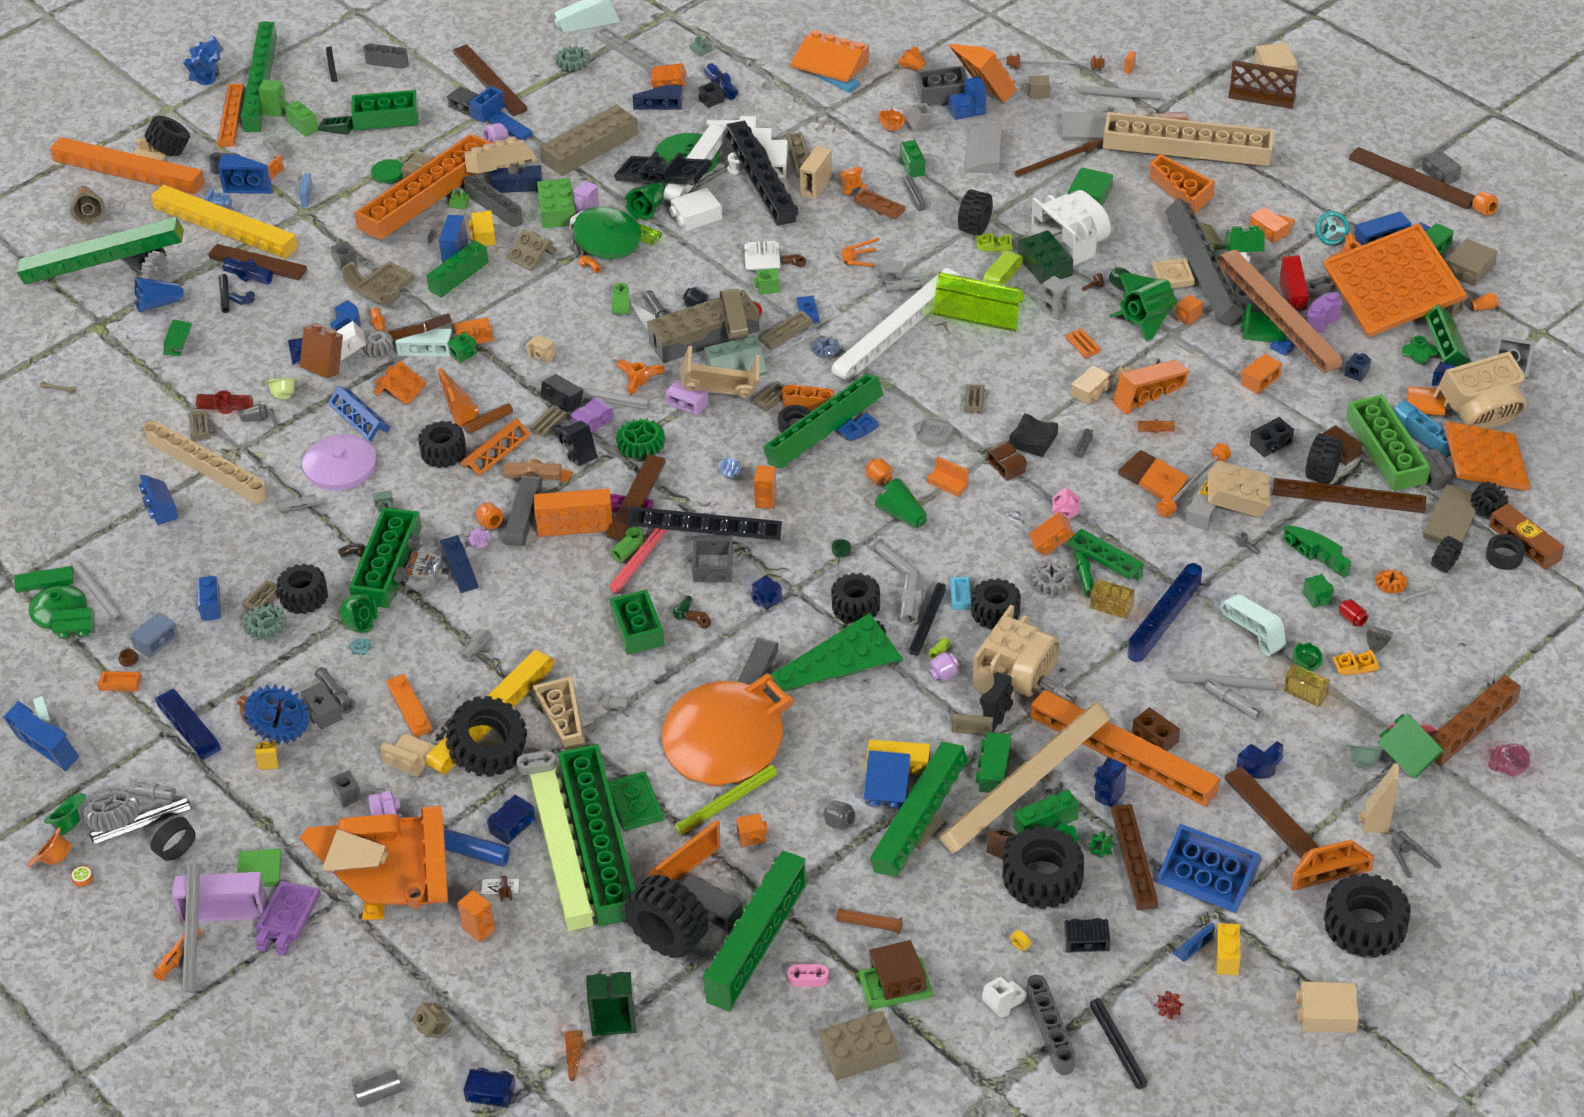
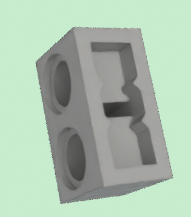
(1055, 297)

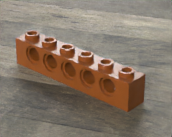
(1476, 717)

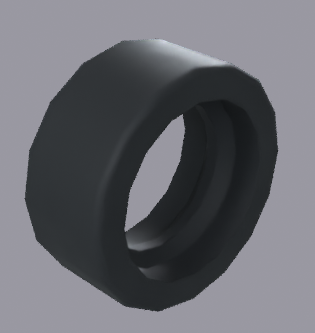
(791, 412)
(1501, 561)

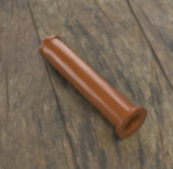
(870, 920)

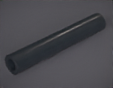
(224, 293)

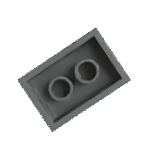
(937, 84)

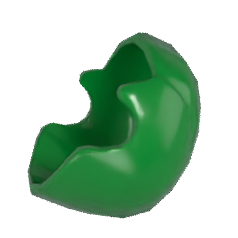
(1307, 656)

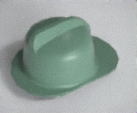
(1365, 756)

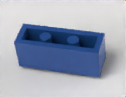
(1380, 227)

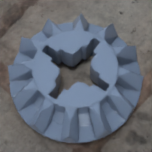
(828, 351)

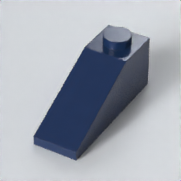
(660, 98)
(457, 560)

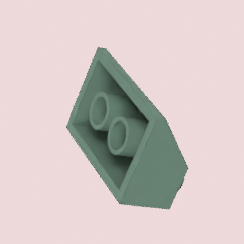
(735, 355)

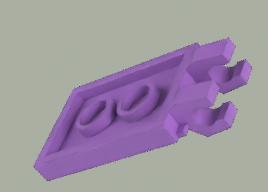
(286, 915)

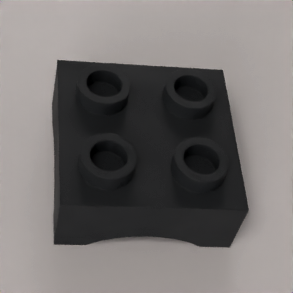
(1033, 435)
(998, 699)

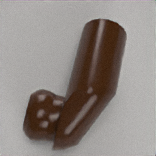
(795, 259)
(700, 617)

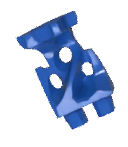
(203, 61)

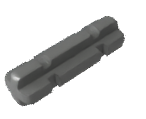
(1083, 443)

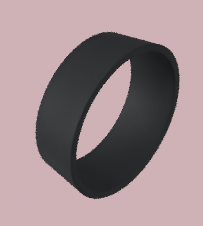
(166, 831)

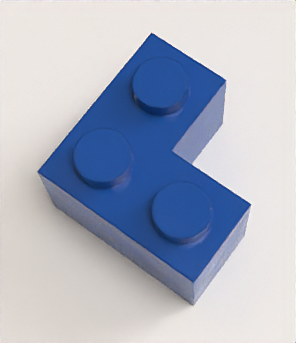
(970, 102)

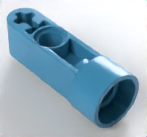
(1422, 427)

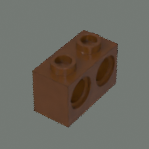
(1156, 729)

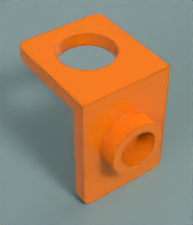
(275, 166)

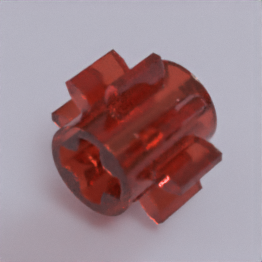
(1167, 999)

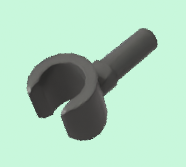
(1243, 541)

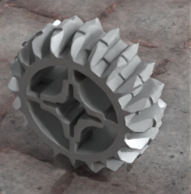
(111, 810)

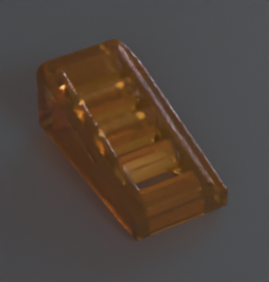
(574, 1047)

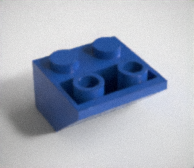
(158, 500)

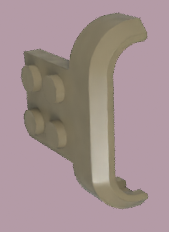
(382, 285)

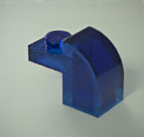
(1259, 763)

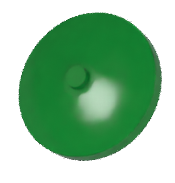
(607, 232)

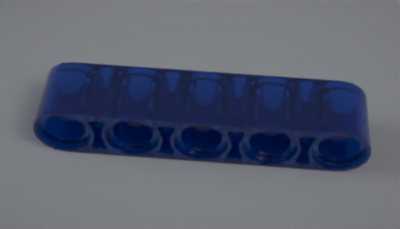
(188, 724)

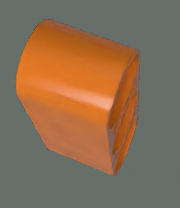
(805, 396)

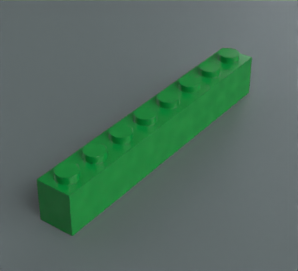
(823, 421)
(918, 809)

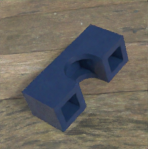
(523, 182)

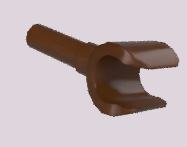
(1098, 281)
(505, 890)

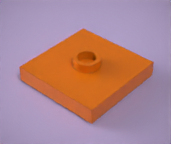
(1163, 480)

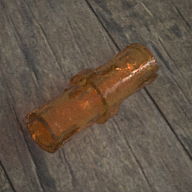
(1156, 426)

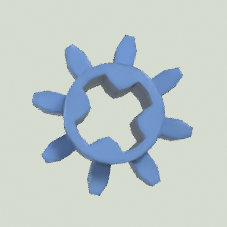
(730, 467)

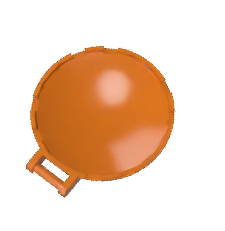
(725, 730)

